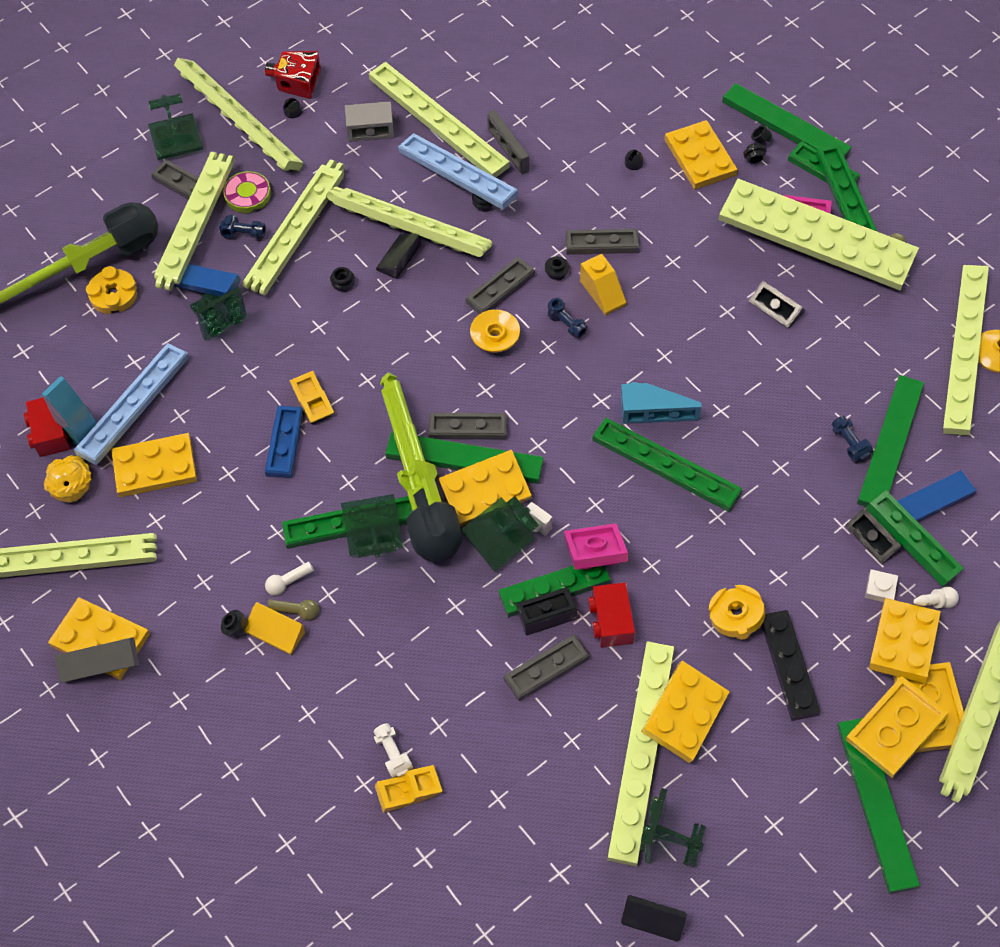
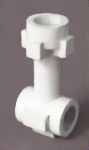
(398, 762)

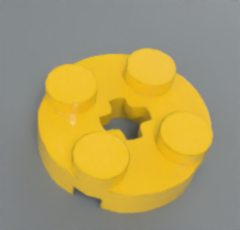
(109, 279)
(737, 625)

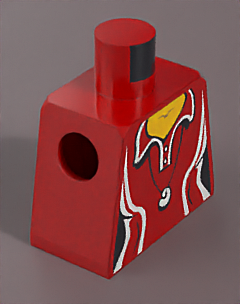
(296, 72)

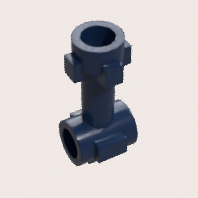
(231, 225)
(556, 313)
(859, 449)

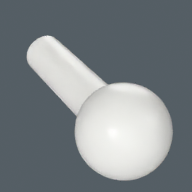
(277, 584)

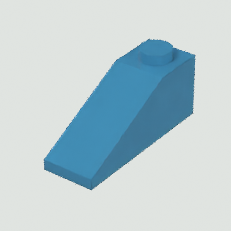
(653, 404)

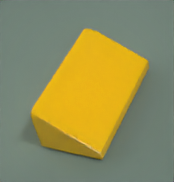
(274, 628)

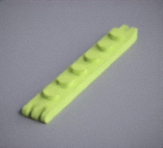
(193, 221)
(410, 221)
(293, 228)
(78, 555)
(975, 726)

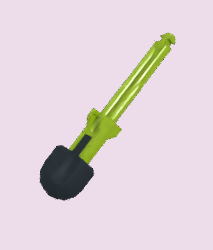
(128, 226)
(432, 523)

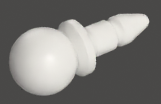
(945, 597)

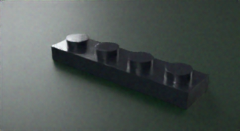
(790, 666)

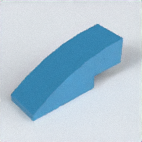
(68, 410)

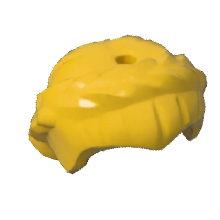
(69, 469)

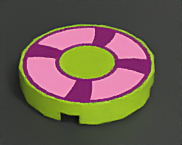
(247, 192)

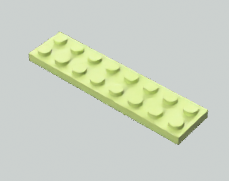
(818, 234)

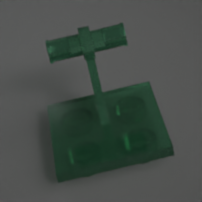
(176, 134)
(219, 312)
(372, 526)
(499, 531)
(656, 830)

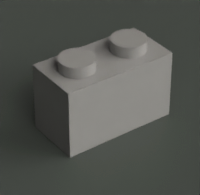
(369, 121)

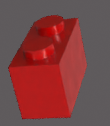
(45, 433)
(612, 614)

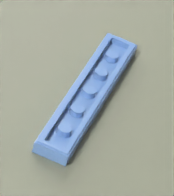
(458, 171)
(131, 404)

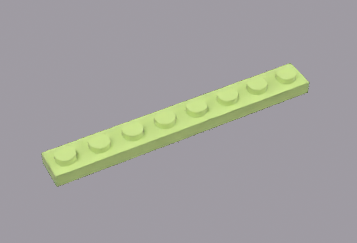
(243, 119)
(439, 120)
(966, 350)
(639, 758)

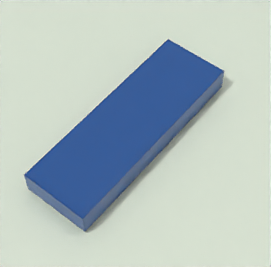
(208, 280)
(284, 442)
(938, 496)

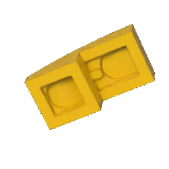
(311, 397)
(408, 789)

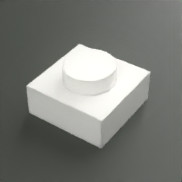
(542, 518)
(881, 586)

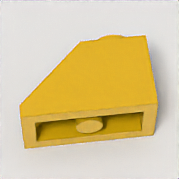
(602, 284)

